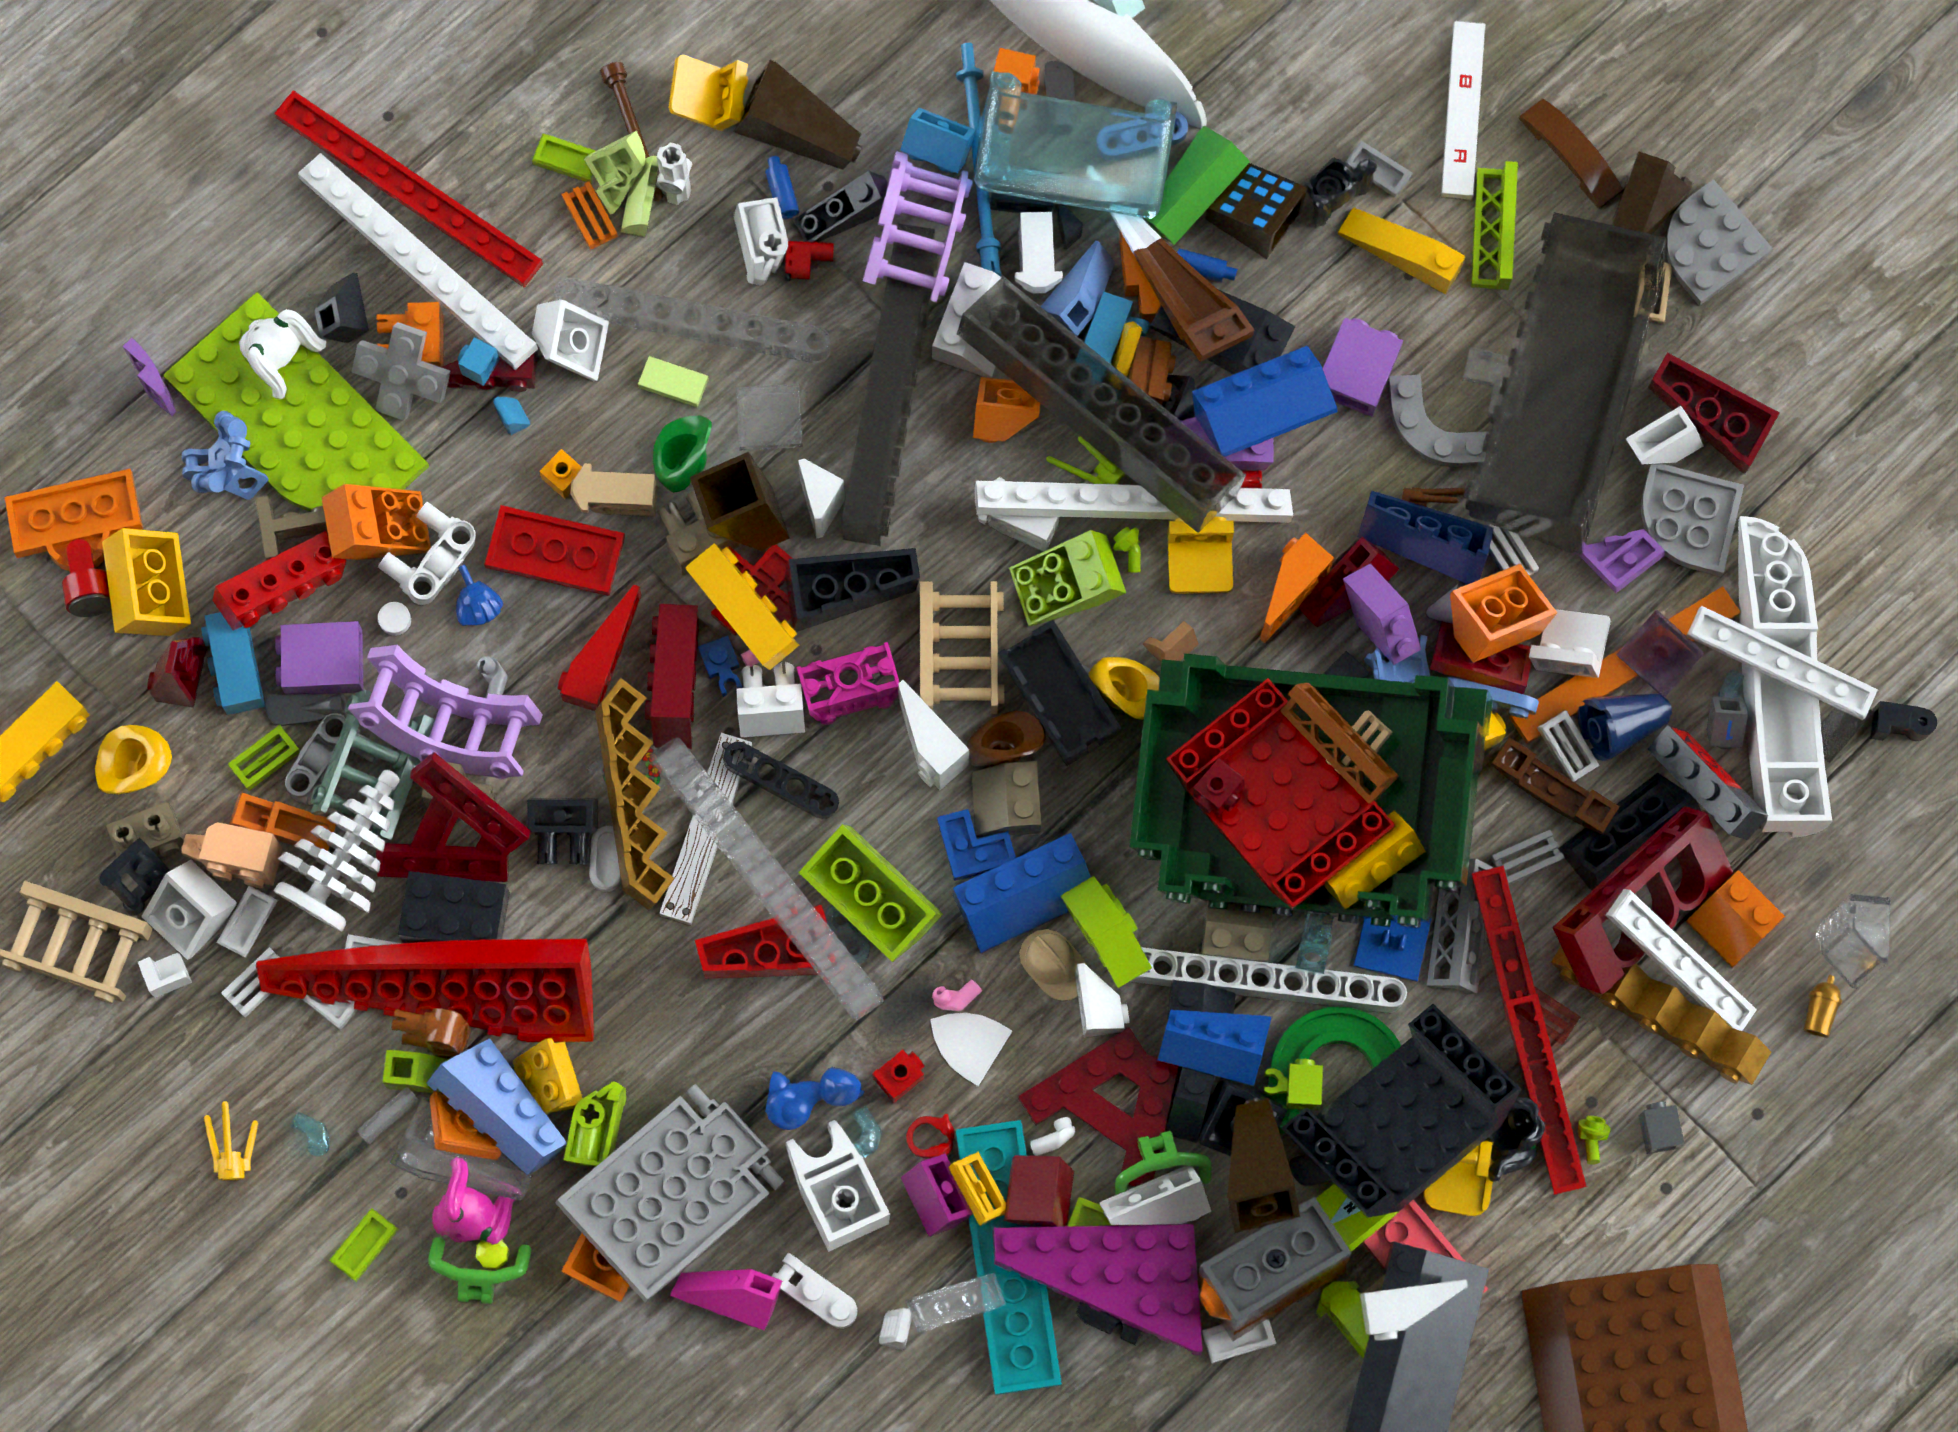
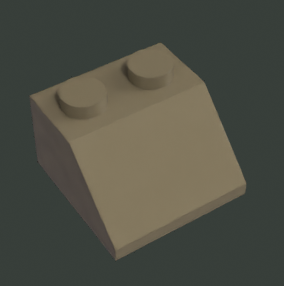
(1006, 799)
(1237, 933)

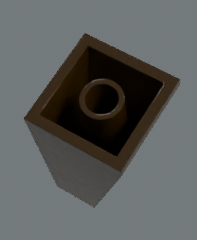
(796, 120)
(1259, 1174)

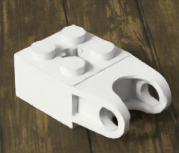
(838, 1177)

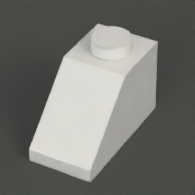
(1666, 439)

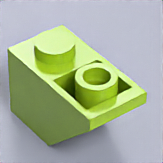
(410, 1070)

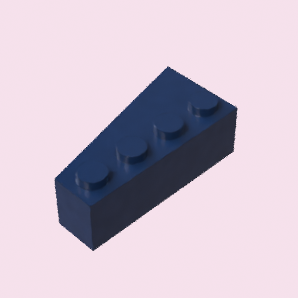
(1427, 536)

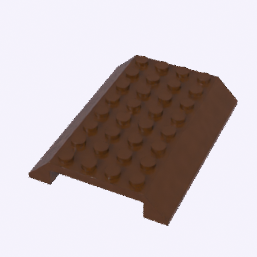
(1635, 1353)

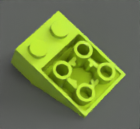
(1067, 578)

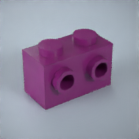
(936, 1195)

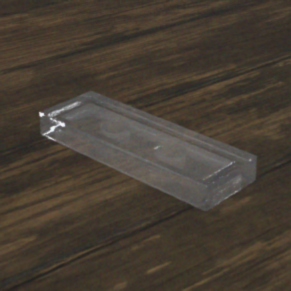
(956, 1302)

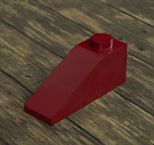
(1330, 596)

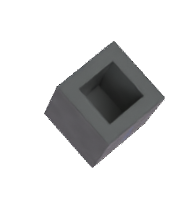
(1727, 722)
(1661, 1128)

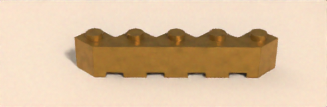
(629, 795)
(1693, 1028)

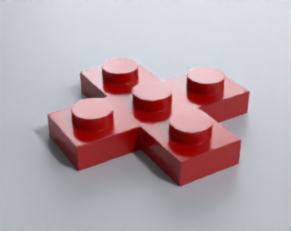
(769, 575)

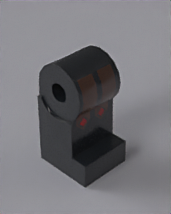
(1902, 719)

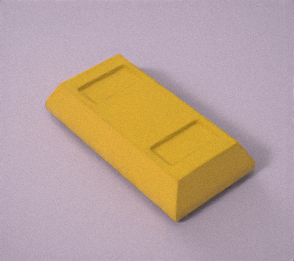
(1126, 347)

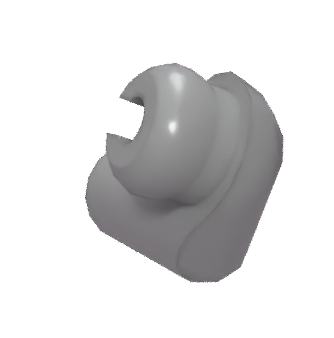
(494, 674)

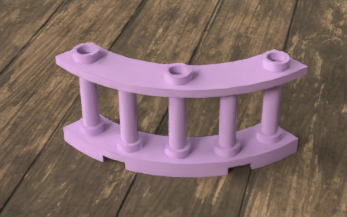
(904, 177)
(449, 699)

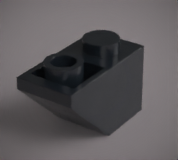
(342, 311)

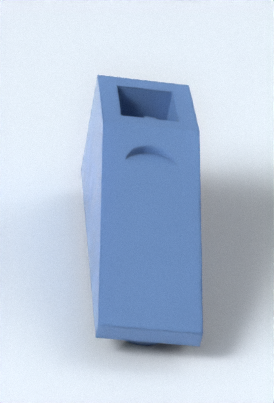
(1081, 290)

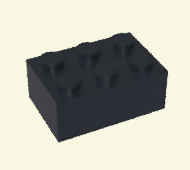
(452, 909)

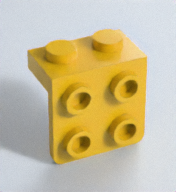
(708, 92)
(1201, 559)

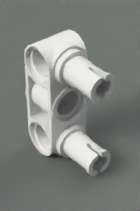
(440, 561)

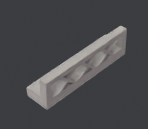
(1467, 949)

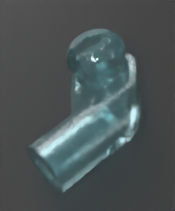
(870, 1133)

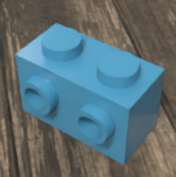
(937, 140)

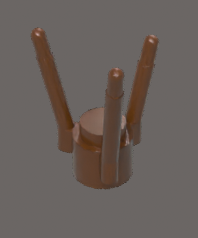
(1422, 496)

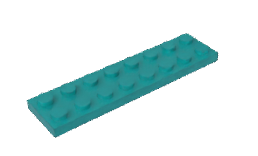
(1022, 1330)

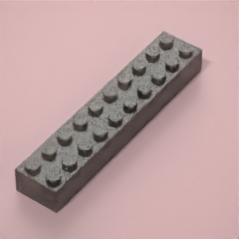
(888, 396)
(1100, 404)

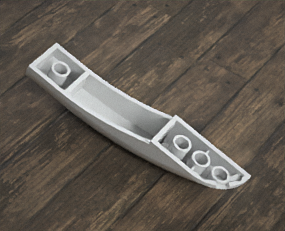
(1106, 50)
(1781, 720)

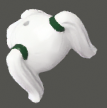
(273, 343)

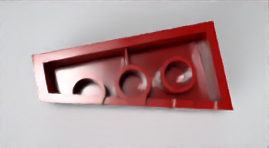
(753, 952)

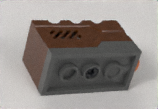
(1272, 1269)

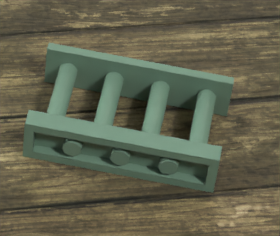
(401, 761)

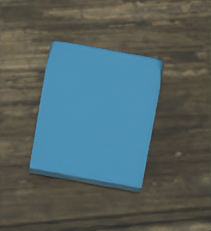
(511, 414)

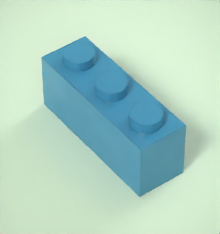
(233, 664)

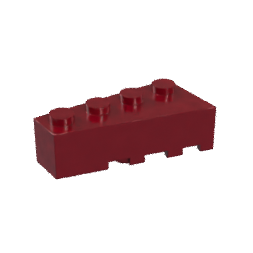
(673, 673)

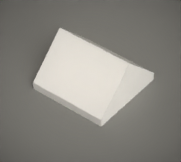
(822, 493)

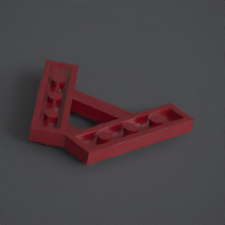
(454, 798)
(1074, 1088)

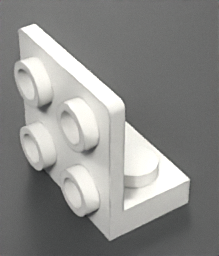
(1572, 644)

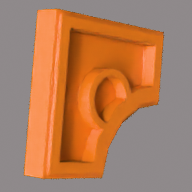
(456, 1133)

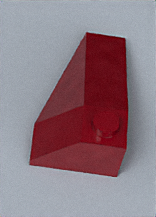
(178, 672)

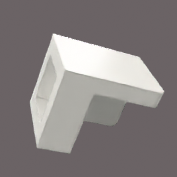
(164, 974)

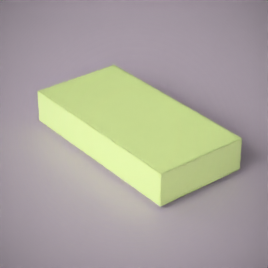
(673, 381)

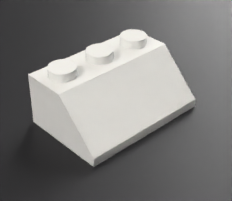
(949, 346)

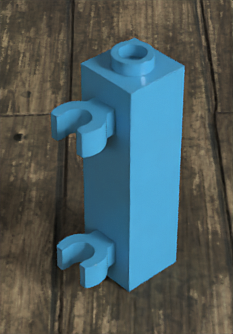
(1109, 323)

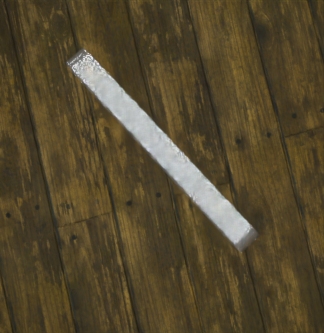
(767, 879)

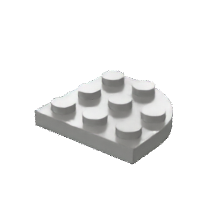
(1711, 243)
(1690, 516)

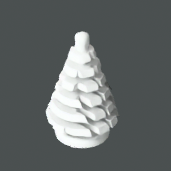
(345, 849)

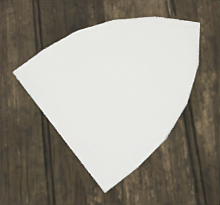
(969, 1042)

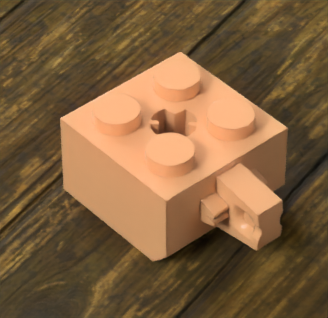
(236, 853)

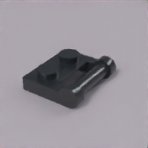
(142, 867)

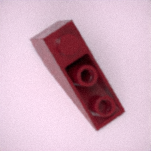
(502, 376)

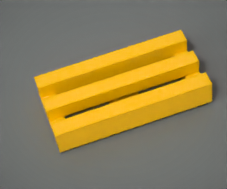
(975, 1190)

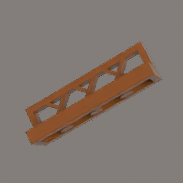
(1343, 738)

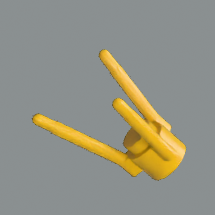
(230, 1164)

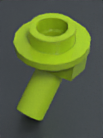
(1128, 541)
(1592, 1130)

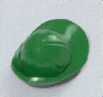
(681, 451)

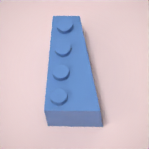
(500, 1105)

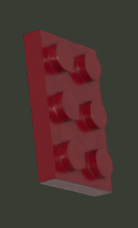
(1502, 670)

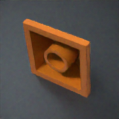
(1002, 410)

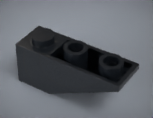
(844, 209)

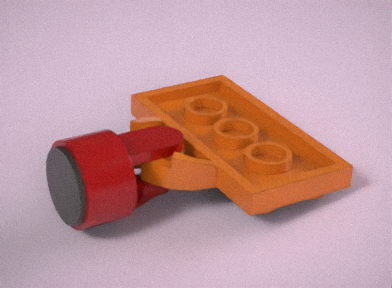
(71, 525)

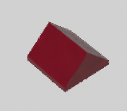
(1039, 1191)

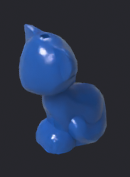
(792, 1103)

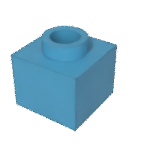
(478, 361)

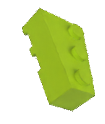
(1107, 929)

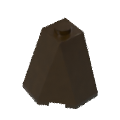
(1650, 194)

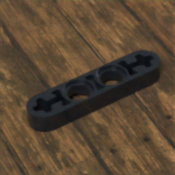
(783, 776)

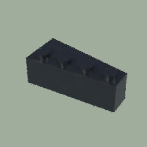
(847, 583)

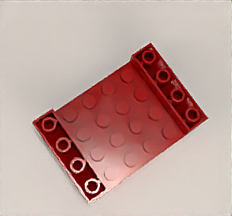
(1295, 810)

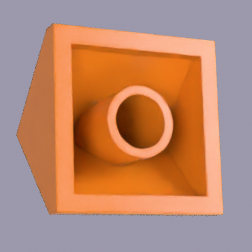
(594, 1271)

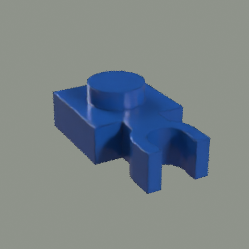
(720, 661)

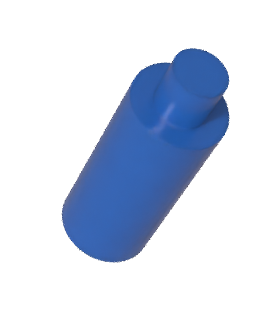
(781, 187)
(1208, 266)

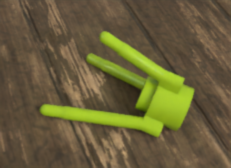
(1107, 471)

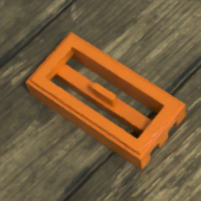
(578, 194)

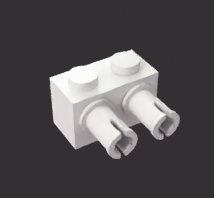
(770, 708)

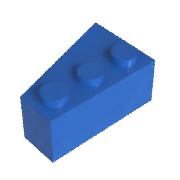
(1216, 1043)

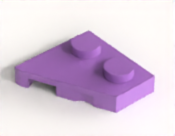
(1622, 558)

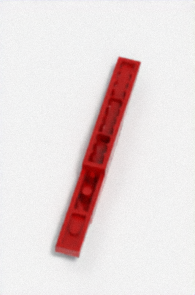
(1529, 1040)

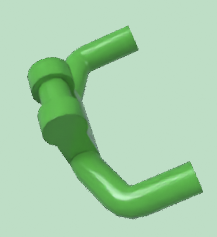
(1163, 1160)
(470, 1278)

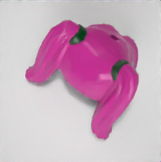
(469, 1214)

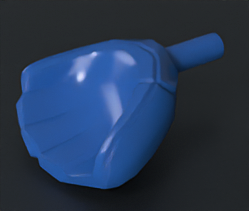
(476, 601)

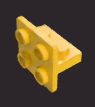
(549, 1076)

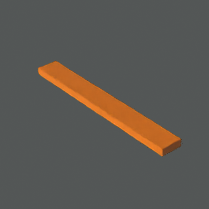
(1613, 672)

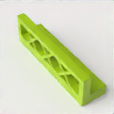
(1506, 224)

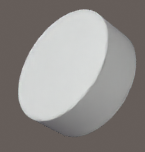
(394, 618)

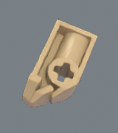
(615, 492)

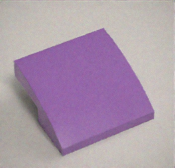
(149, 376)

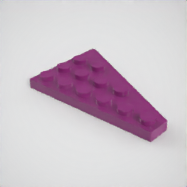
(1124, 1270)

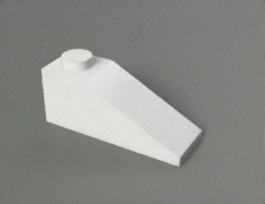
(1162, 1201)

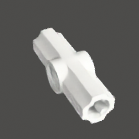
(673, 173)

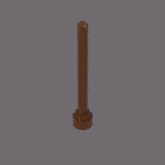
(614, 76)

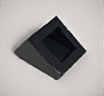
(1069, 226)

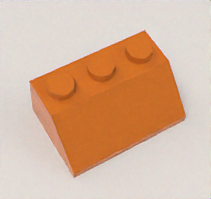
(1499, 612)

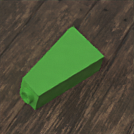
(1196, 183)

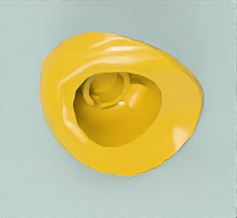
(1124, 684)
(131, 759)

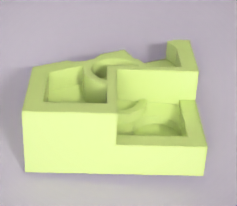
(617, 169)
(640, 200)

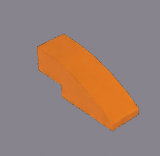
(1136, 283)
(281, 820)

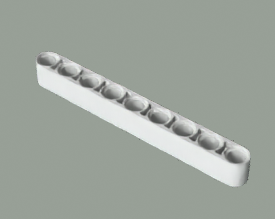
(1276, 974)

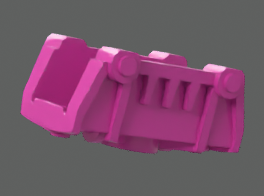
(852, 697)

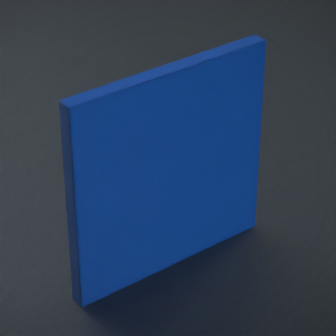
(1392, 949)

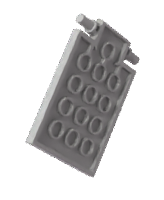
(671, 1191)

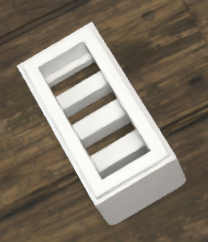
(895, 1328)

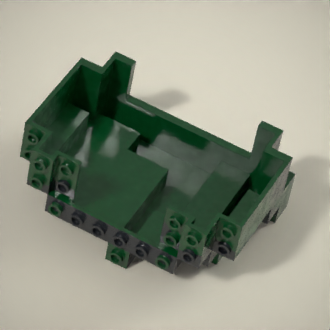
(1432, 749)

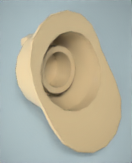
(1051, 963)

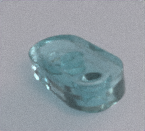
(848, 935)

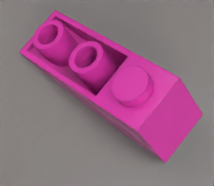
(732, 1293)

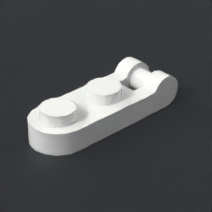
(817, 1294)

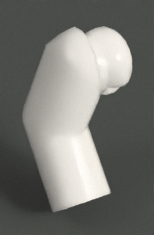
(1054, 1140)

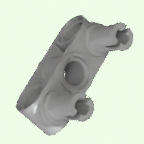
(315, 758)

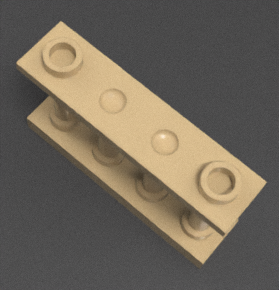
(932, 632)
(69, 909)

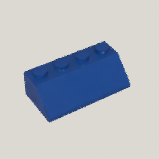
(1264, 401)
(1020, 892)

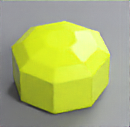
(492, 1255)

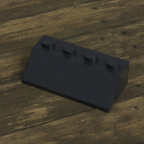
(1636, 820)

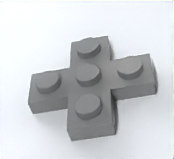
(400, 371)

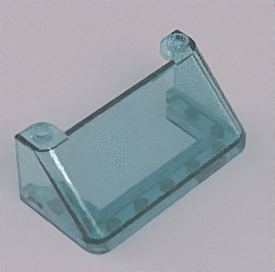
(1073, 150)

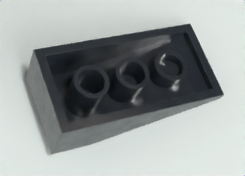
(1267, 342)

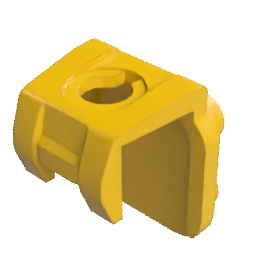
(1465, 1186)

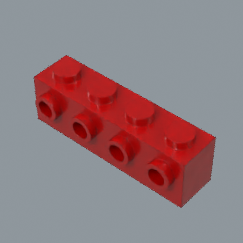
(278, 582)

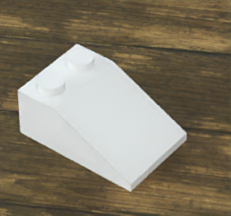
(935, 747)
(1400, 1308)

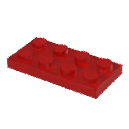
(554, 550)

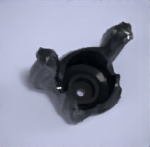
(1341, 183)
(1517, 1138)

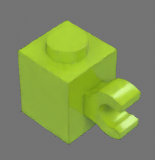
(1301, 1086)

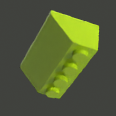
(870, 892)

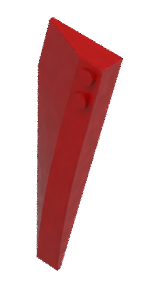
(496, 985)

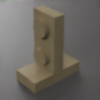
(287, 527)

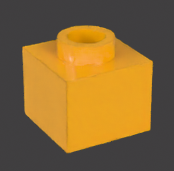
(560, 482)

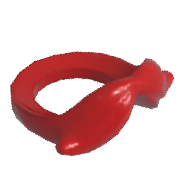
(942, 1124)

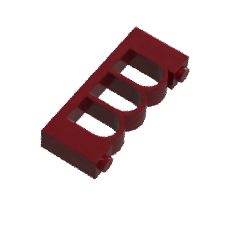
(1704, 870)

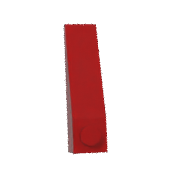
(595, 664)

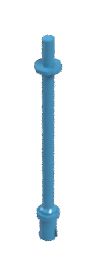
(988, 245)

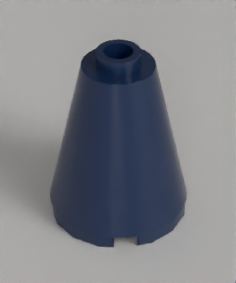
(1621, 721)

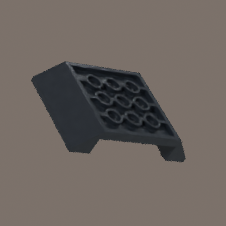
(1407, 1117)

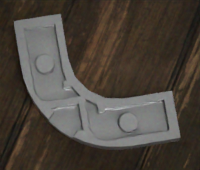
(1422, 435)

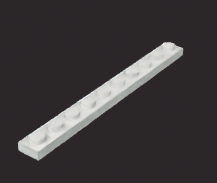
(418, 261)
(1116, 502)

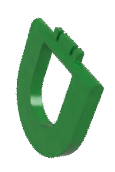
(1328, 1027)

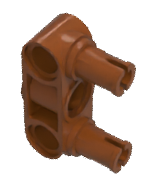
(440, 1031)

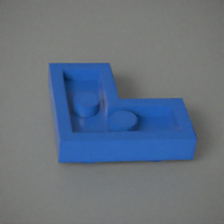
(967, 853)

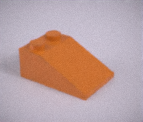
(1301, 571)

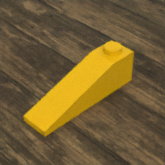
(1403, 248)

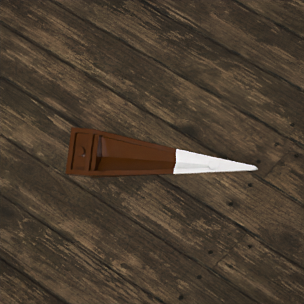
(1194, 306)

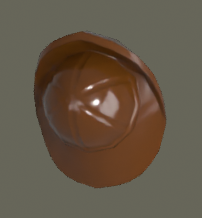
(1006, 739)

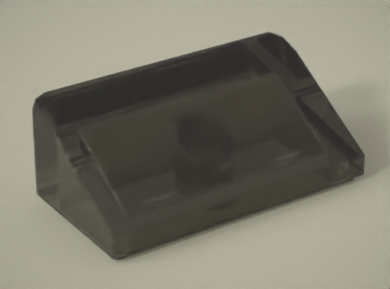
(1838, 730)

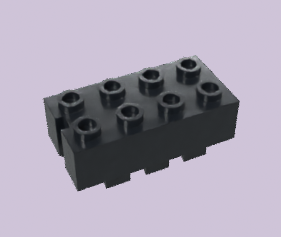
(1059, 692)

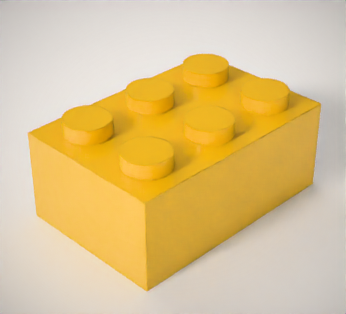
(146, 582)

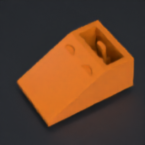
(374, 521)

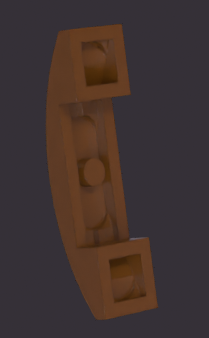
(1574, 150)
(1553, 788)

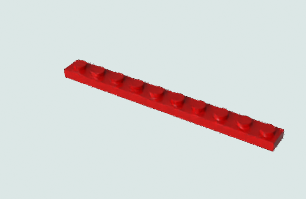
(409, 189)

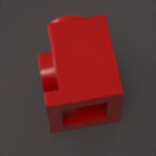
(895, 1086)

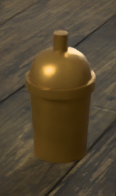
(1822, 1008)

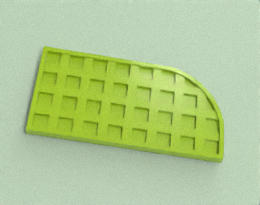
(311, 437)

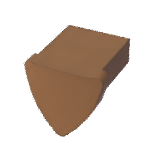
(1174, 646)

